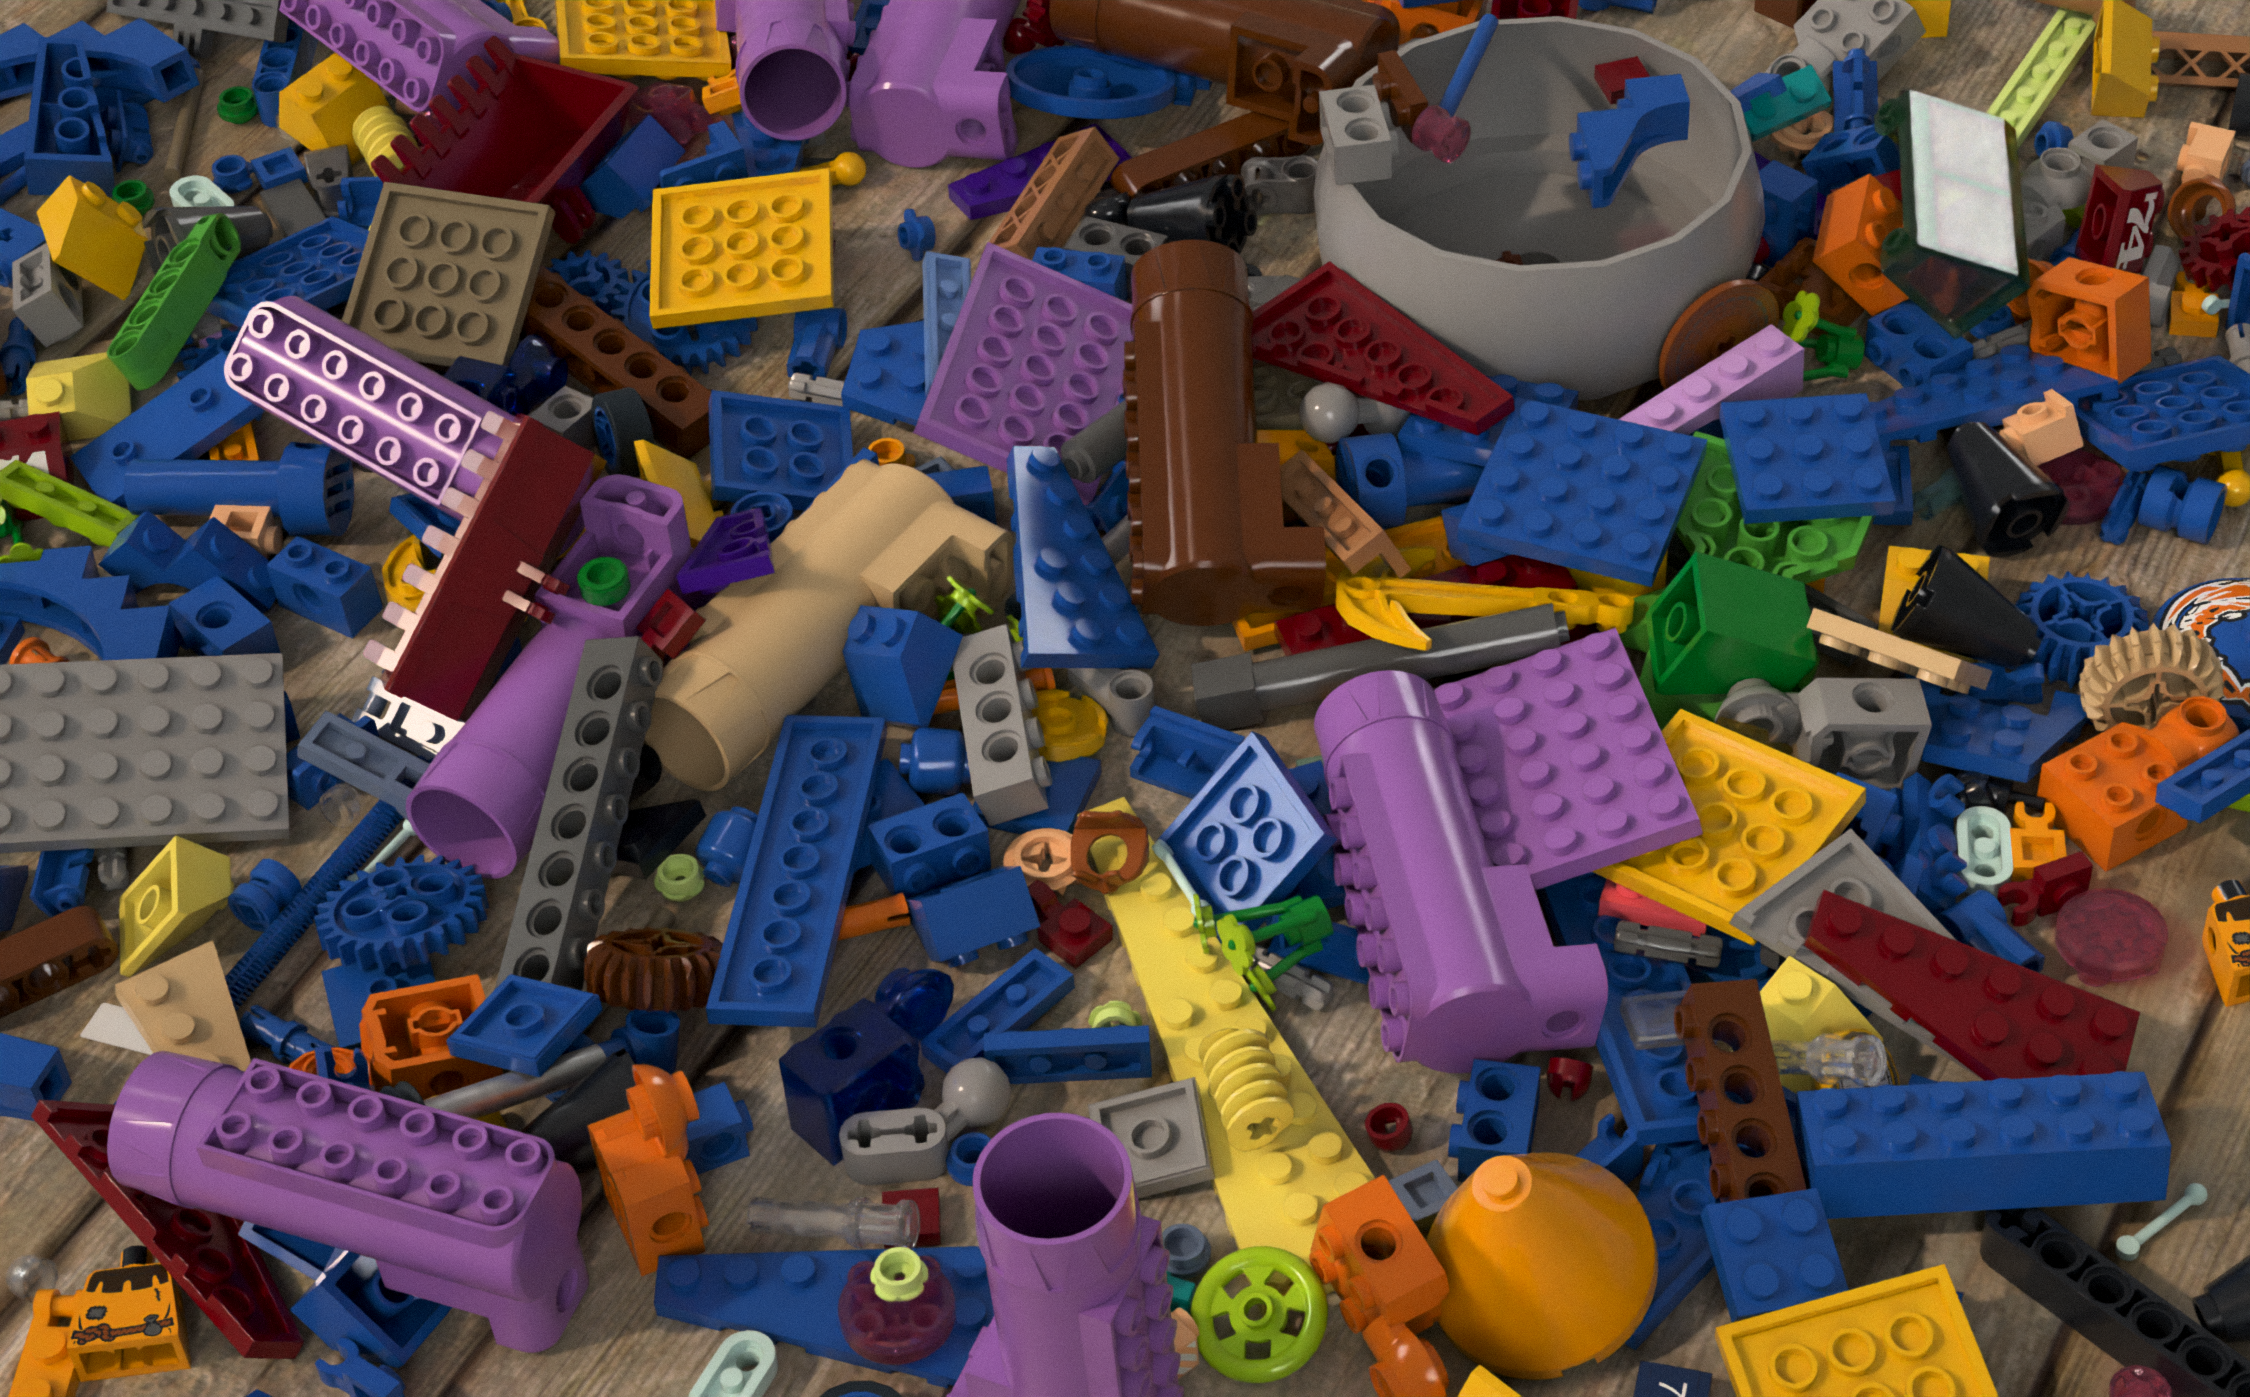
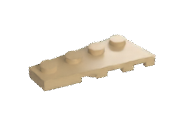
(186, 1008)

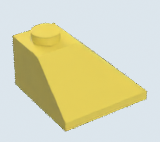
(85, 391)
(171, 901)
(1803, 1006)

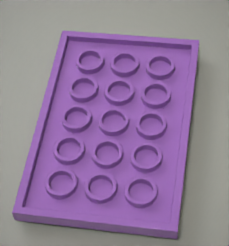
(1026, 362)
(1567, 761)

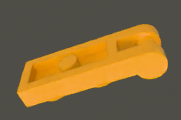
(45, 1362)

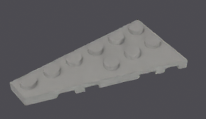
(1852, 870)

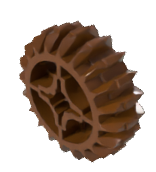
(652, 968)

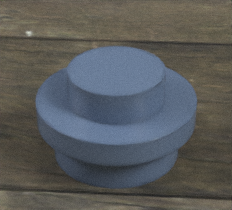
(1188, 1250)

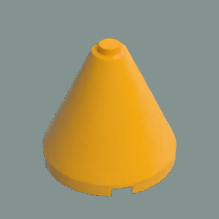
(1543, 1264)

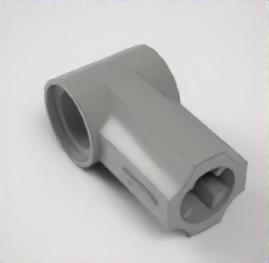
(2162, 272)
(1121, 692)

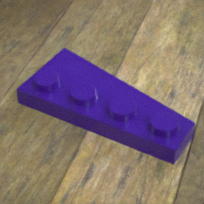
(1000, 185)

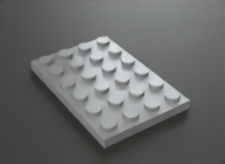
(142, 752)

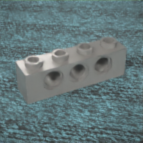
(1000, 726)

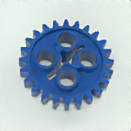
(674, 343)
(401, 912)

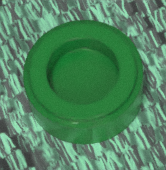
(603, 581)

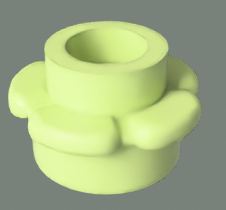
(679, 878)
(1114, 1011)
(894, 1264)

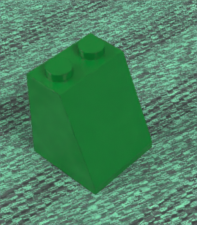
(1728, 626)

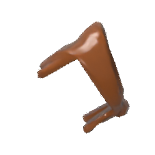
(2190, 203)
(1094, 825)

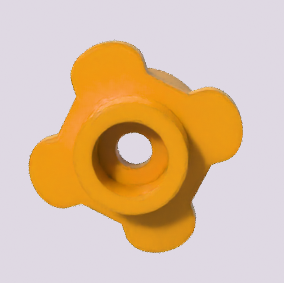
(891, 451)

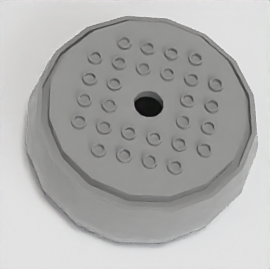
(1593, 280)

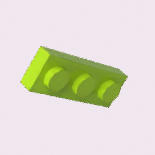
(63, 503)

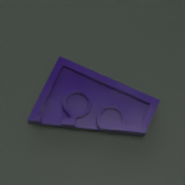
(729, 552)

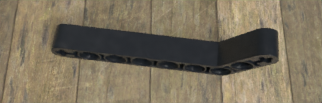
(2109, 1304)

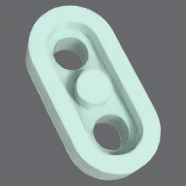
(198, 192)
(1986, 847)
(724, 1372)

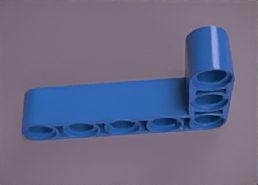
(279, 67)

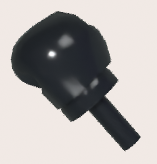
(1109, 205)
(1993, 792)

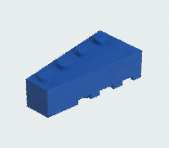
(65, 121)

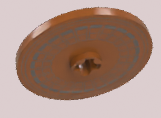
(1714, 326)

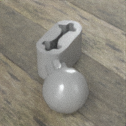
(1333, 413)
(914, 1141)

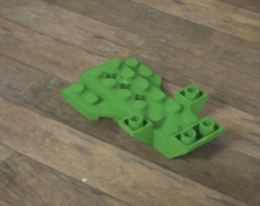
(1716, 527)

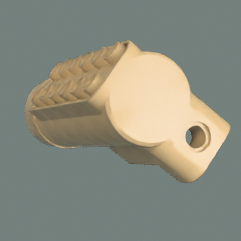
(779, 638)

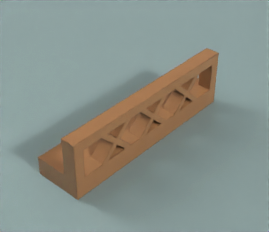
(2202, 47)
(1057, 194)
(1347, 527)

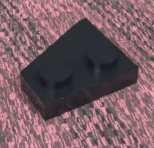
(653, 835)

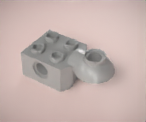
(1835, 26)
(2047, 188)
(1841, 724)

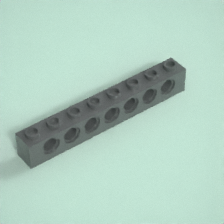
(583, 812)

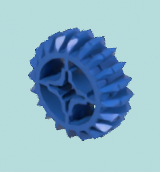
(2076, 617)

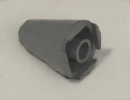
(174, 224)

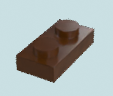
(1400, 91)

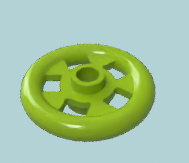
(1287, 1351)

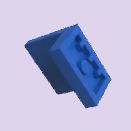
(723, 161)

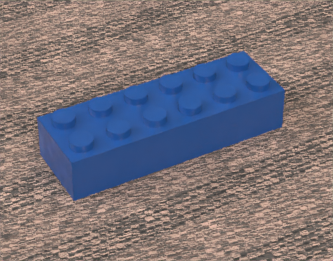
(1983, 1145)

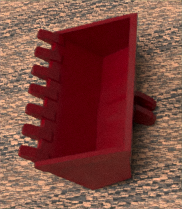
(519, 136)
(487, 568)

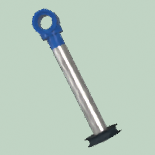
(646, 1037)

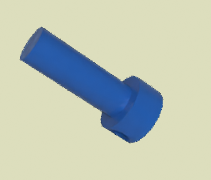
(1398, 477)
(306, 488)

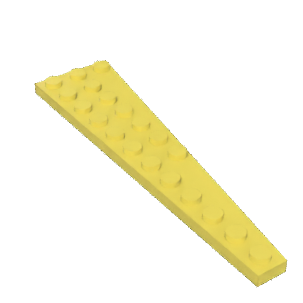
(1267, 1192)

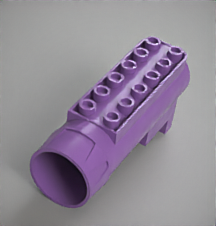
(416, 43)
(935, 83)
(785, 92)
(363, 400)
(493, 775)
(1445, 935)
(427, 1193)
(1068, 1269)

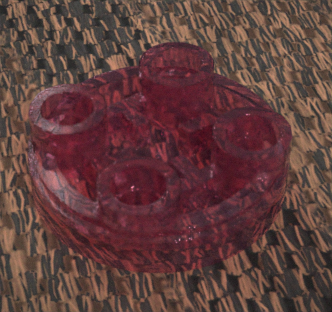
(2087, 484)
(2111, 936)
(896, 1330)

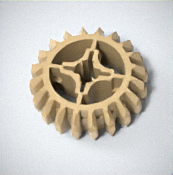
(2147, 676)

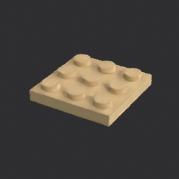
(1898, 653)

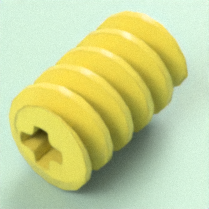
(375, 131)
(1246, 1086)

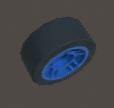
(617, 422)

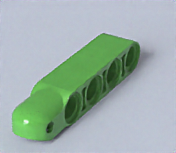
(175, 301)

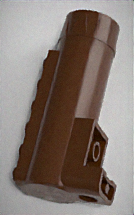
(1263, 50)
(1200, 484)

